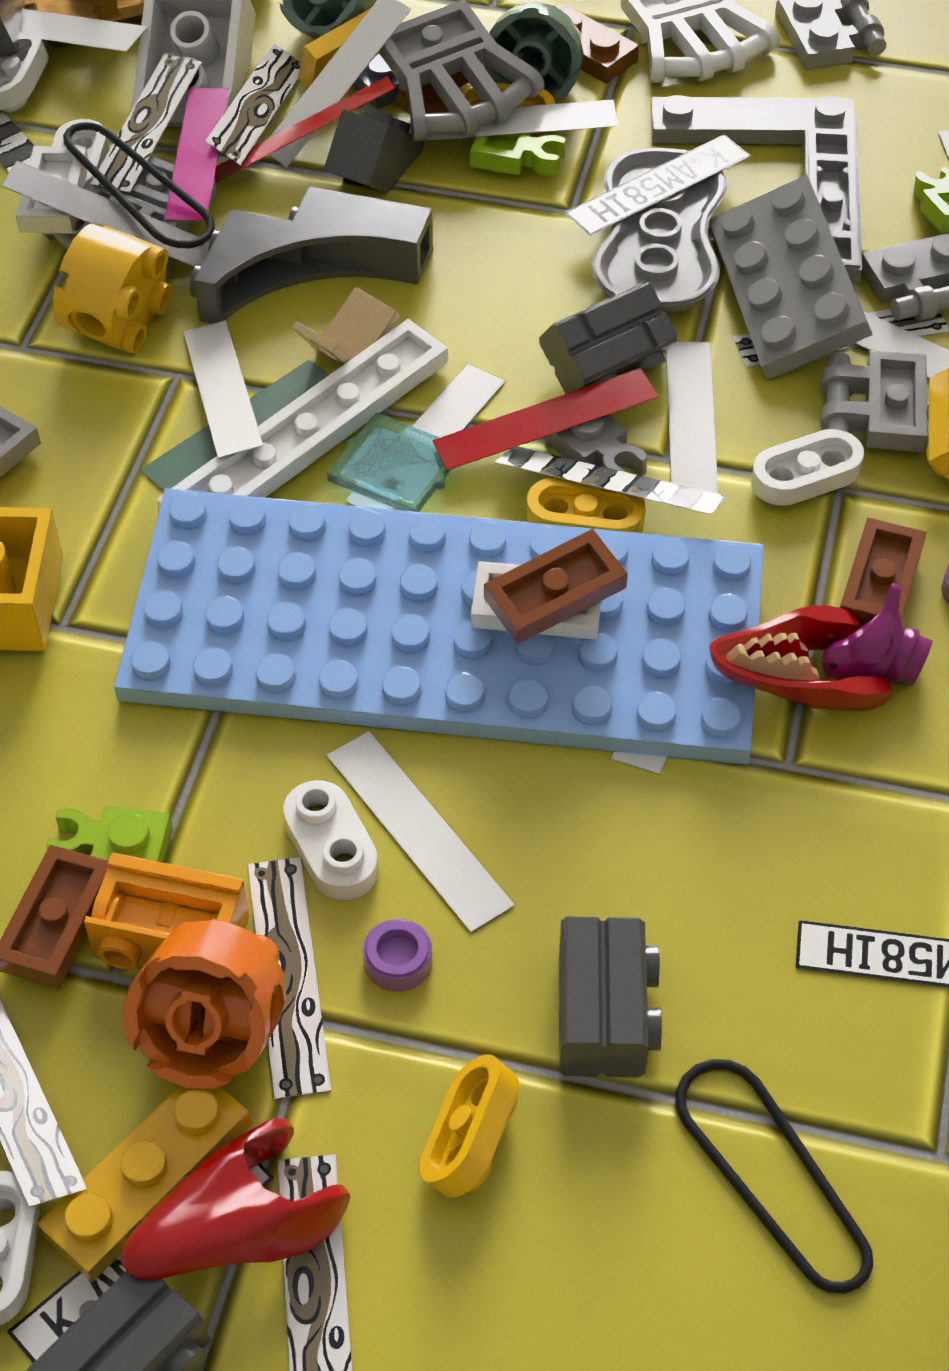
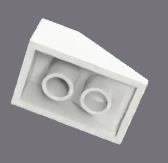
(198, 30)

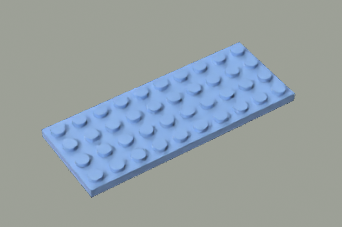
(372, 627)

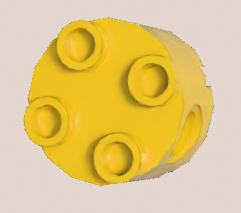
(112, 287)

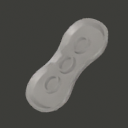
(664, 241)

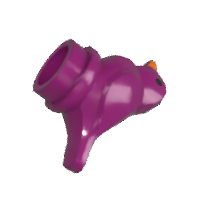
(879, 648)

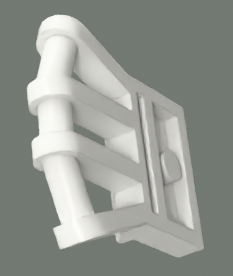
(680, 19)

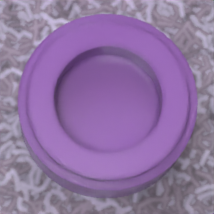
(397, 955)

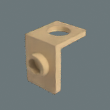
(353, 329)

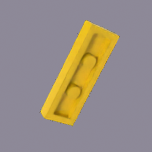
(139, 1173)

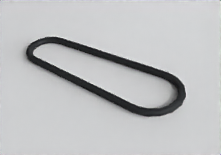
(188, 244)
(848, 1221)

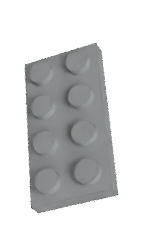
(789, 278)

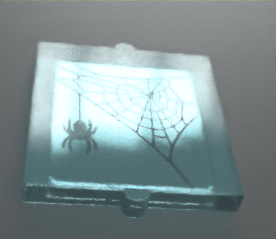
(391, 464)

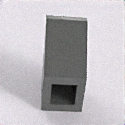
(372, 148)

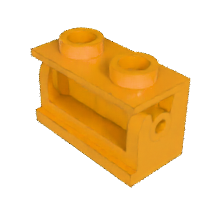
(148, 899)

